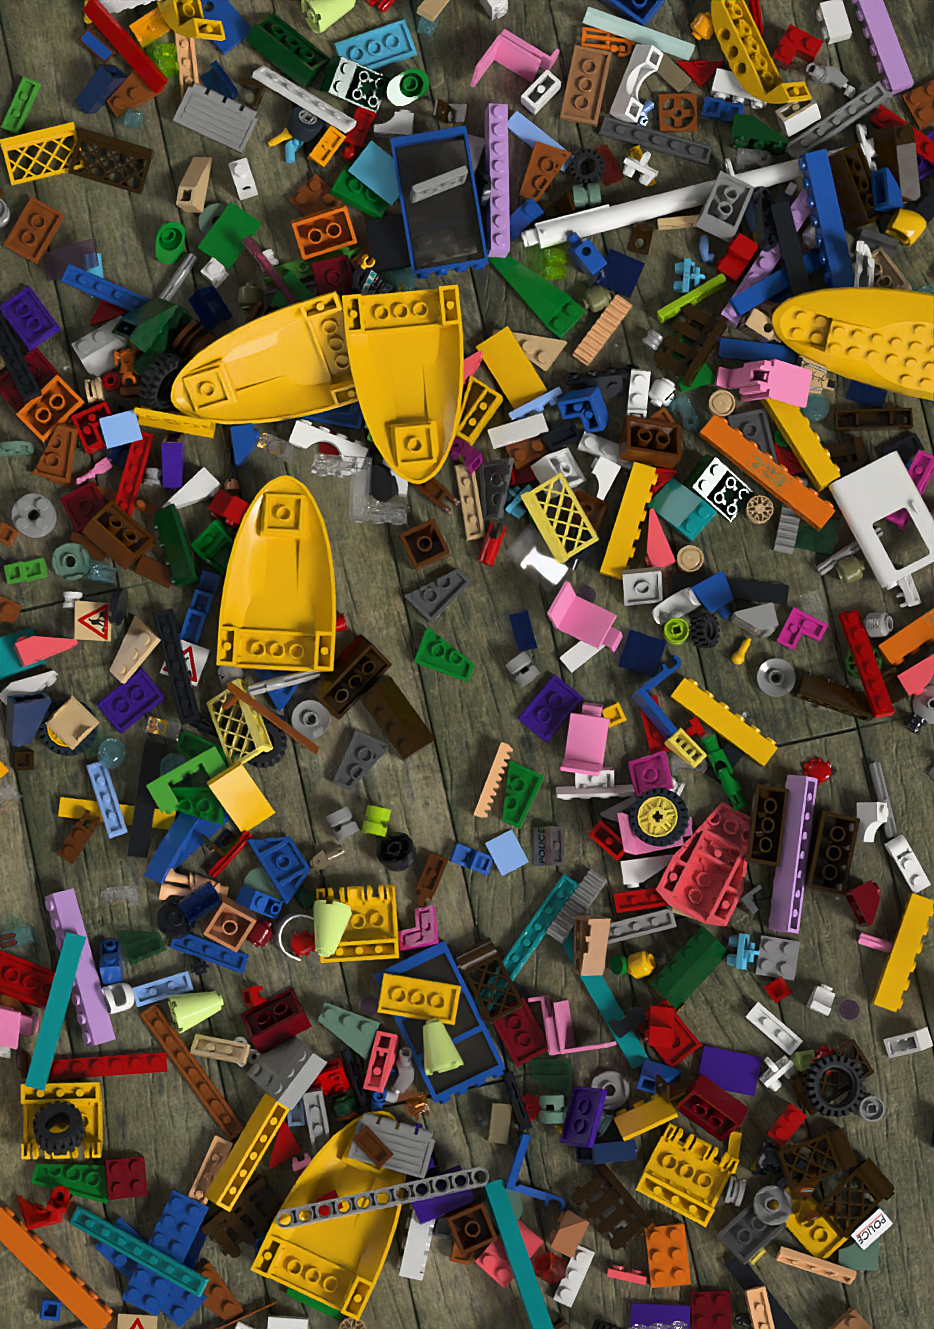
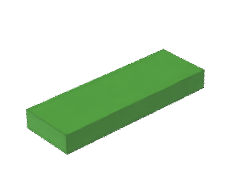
(20, 106)

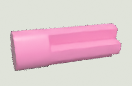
(874, 942)

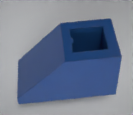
(259, 902)
(111, 961)
(648, 1074)

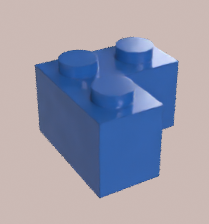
(588, 405)

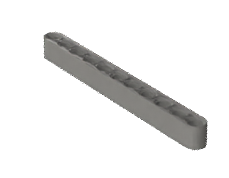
(372, 1196)

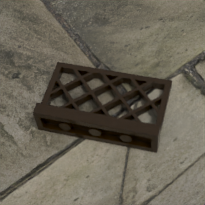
(115, 145)

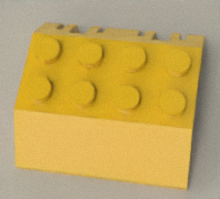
(372, 926)
(84, 1096)
(686, 1175)

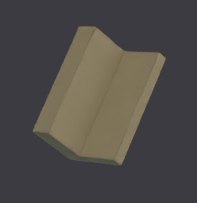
(499, 1123)

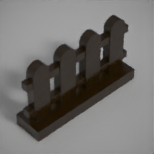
(691, 354)
(847, 449)
(621, 1213)
(233, 1219)

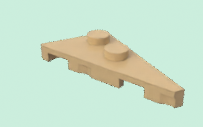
(539, 350)

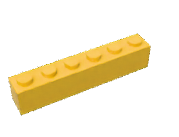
(803, 442)
(628, 520)
(723, 722)
(903, 952)
(247, 1152)

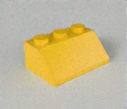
(643, 1116)

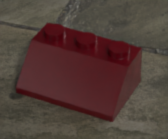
(864, 901)
(275, 1020)
(711, 1108)

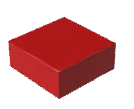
(778, 989)

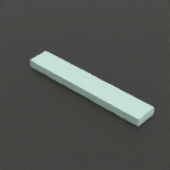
(638, 33)

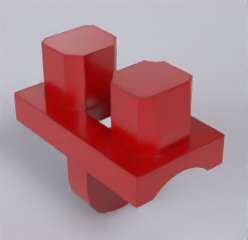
(59, 1203)

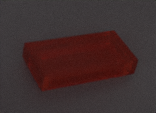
(613, 173)

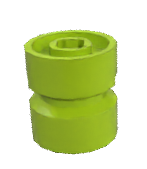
(676, 631)
(376, 820)

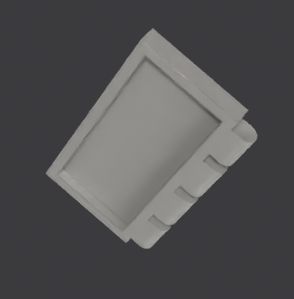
(215, 119)
(410, 1151)

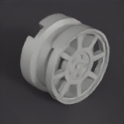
(736, 1191)

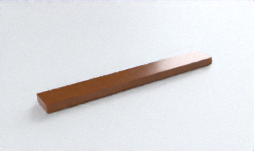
(192, 1071)

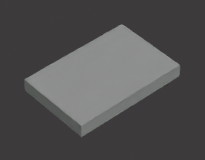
(438, 184)

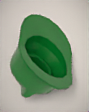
(407, 86)
(169, 242)

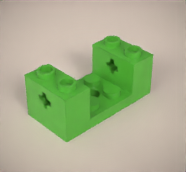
(161, 790)

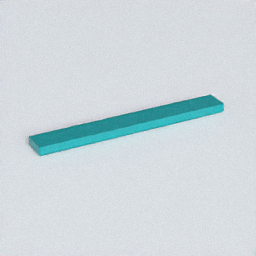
(530, 937)
(609, 1009)
(55, 1011)
(139, 1251)
(517, 1255)

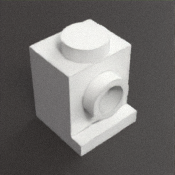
(214, 272)

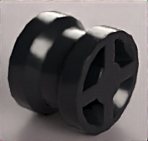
(915, 723)

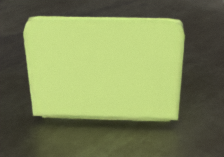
(802, 1059)

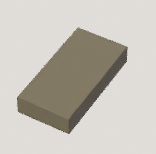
(672, 74)

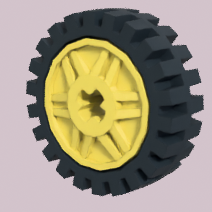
(644, 817)

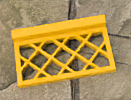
(37, 137)
(175, 422)

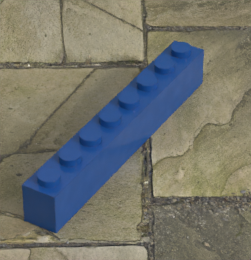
(826, 219)

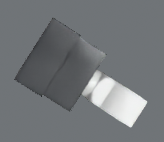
(787, 195)

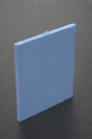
(120, 429)
(506, 852)

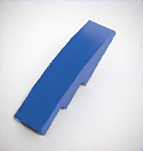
(200, 606)
(171, 847)

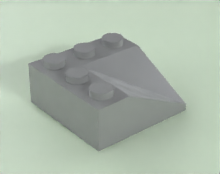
(287, 1071)

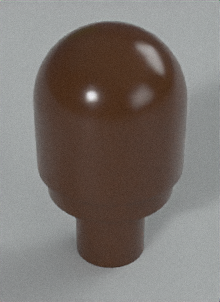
(23, 1062)

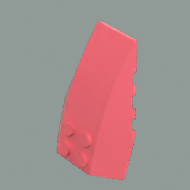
(710, 868)

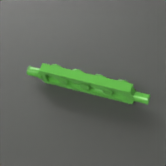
(302, 268)

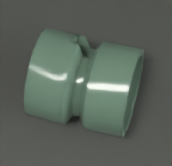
(586, 195)
(551, 1116)

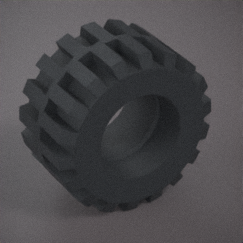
(275, 754)
(53, 1115)

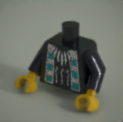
(369, 282)

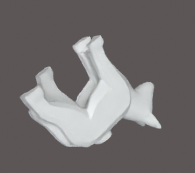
(864, 266)

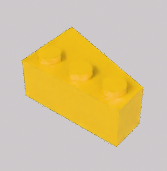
(477, 409)

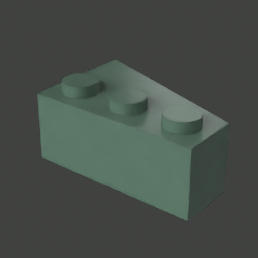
(350, 1027)

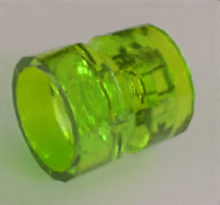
(165, 57)
(555, 261)

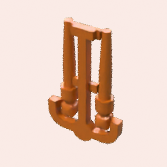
(613, 48)

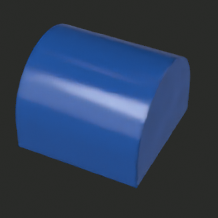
(50, 1309)

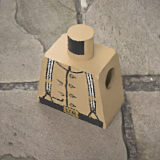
(754, 324)
(818, 376)

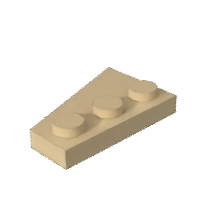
(134, 650)

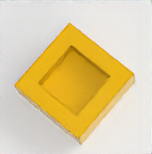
(615, 714)

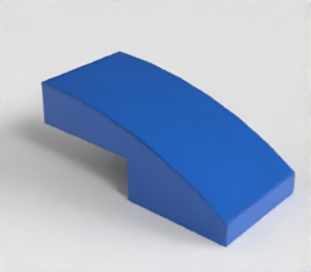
(721, 110)
(471, 859)

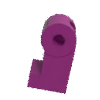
(466, 454)

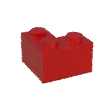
(798, 44)
(739, 255)
(90, 425)
(228, 508)
(660, 1026)

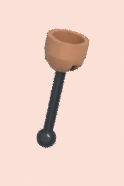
(231, 484)

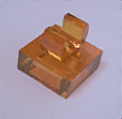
(418, 1105)

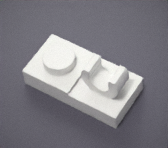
(909, 591)

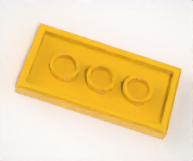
(512, 368)
(240, 797)
(418, 998)
(815, 1234)

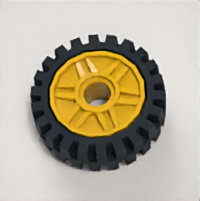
(55, 743)

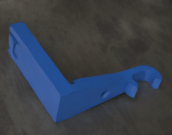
(649, 706)
(514, 1172)

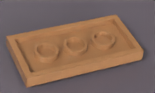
(585, 85)

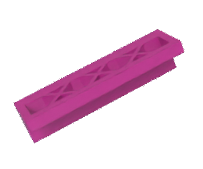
(921, 473)

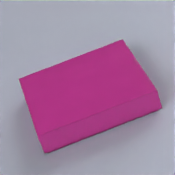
(650, 773)

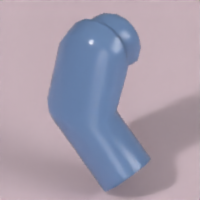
(647, 106)
(703, 248)

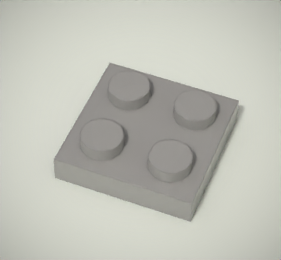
(642, 586)
(777, 957)

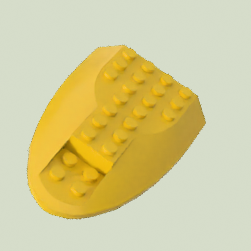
(865, 335)
(271, 367)
(408, 374)
(279, 586)
(340, 1256)

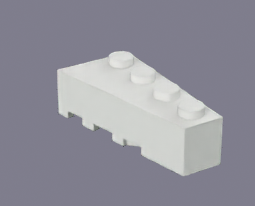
(416, 1248)

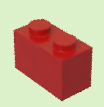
(608, 838)
(786, 1124)

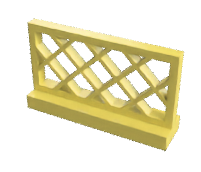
(545, 526)
(253, 719)

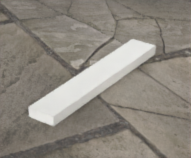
(304, 99)

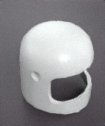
(118, 997)

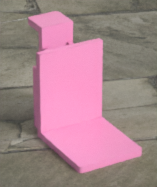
(514, 55)
(767, 380)
(583, 619)
(586, 741)
(635, 846)
(14, 1023)
(559, 1028)

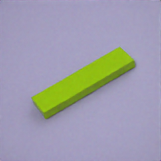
(691, 298)

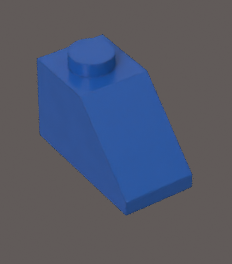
(885, 191)
(525, 218)
(244, 442)

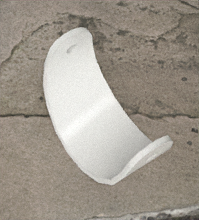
(675, 606)
(280, 925)

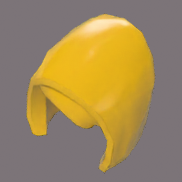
(906, 226)

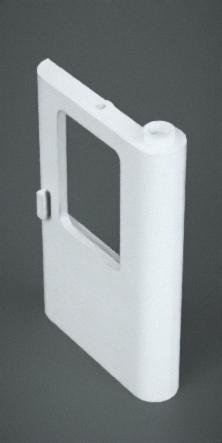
(874, 494)

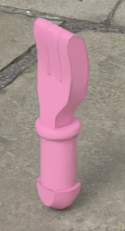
(99, 468)

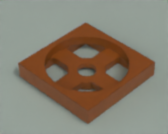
(685, 113)

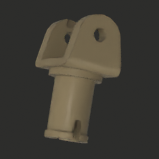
(324, 859)

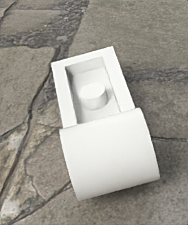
(907, 863)

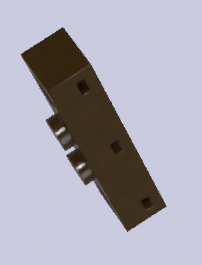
(873, 419)

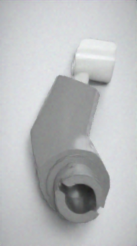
(830, 74)
(405, 1069)

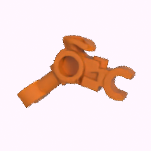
(126, 358)

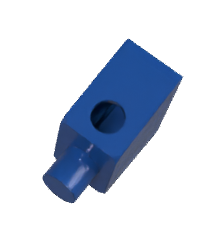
(590, 260)
(714, 594)

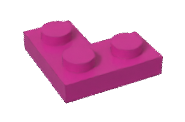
(798, 624)
(424, 933)

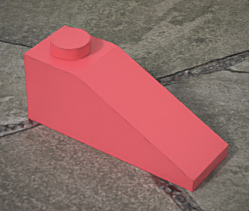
(657, 548)
(38, 648)
(918, 676)
(381, 1061)

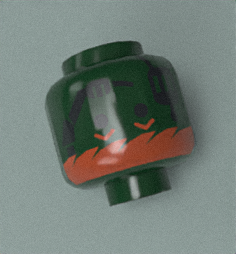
(344, 1108)

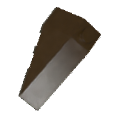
(898, 153)

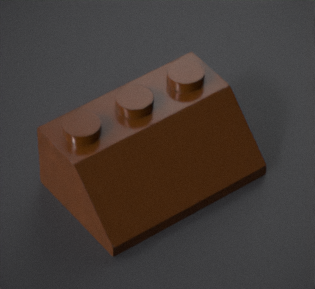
(650, 442)
(118, 534)

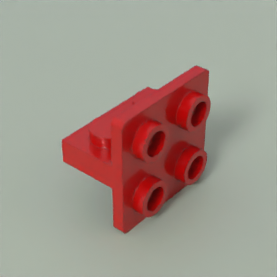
(332, 1078)

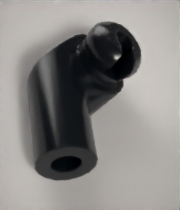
(744, 1319)

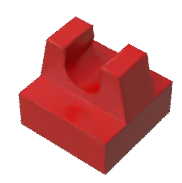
(696, 728)
(251, 996)

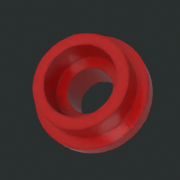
(111, 387)

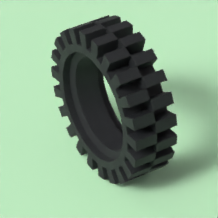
(153, 379)
(855, 1088)

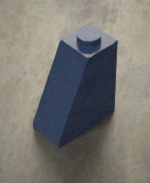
(100, 88)
(25, 716)
(607, 1152)

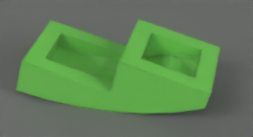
(25, 571)

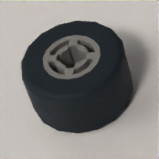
(304, 125)

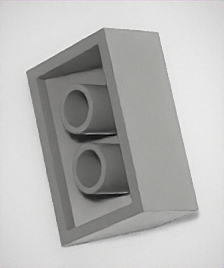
(98, 348)
(756, 620)

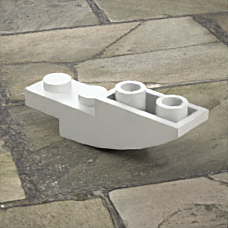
(638, 393)

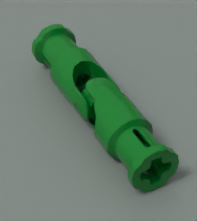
(729, 782)

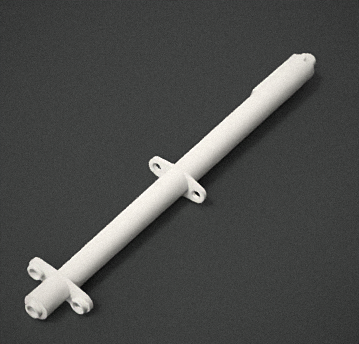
(607, 218)

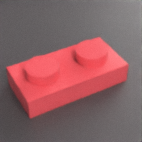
(618, 1272)

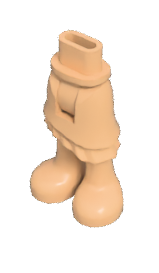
(194, 881)

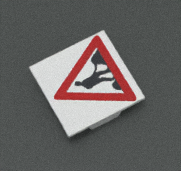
(195, 659)

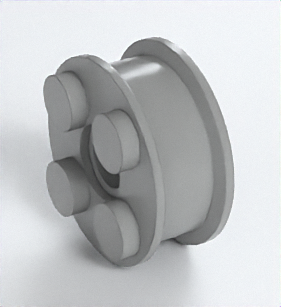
(25, 506)

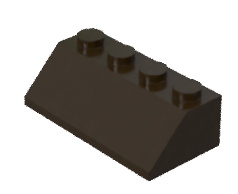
(853, 186)
(352, 676)
(834, 696)
(397, 718)
(766, 825)
(831, 852)

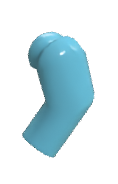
(290, 149)

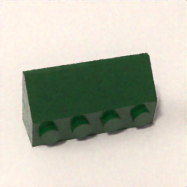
(287, 49)
(176, 546)
(689, 967)

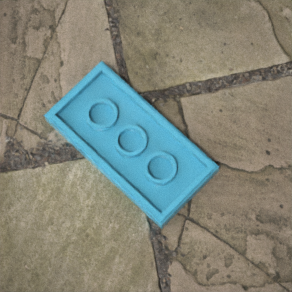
(379, 46)

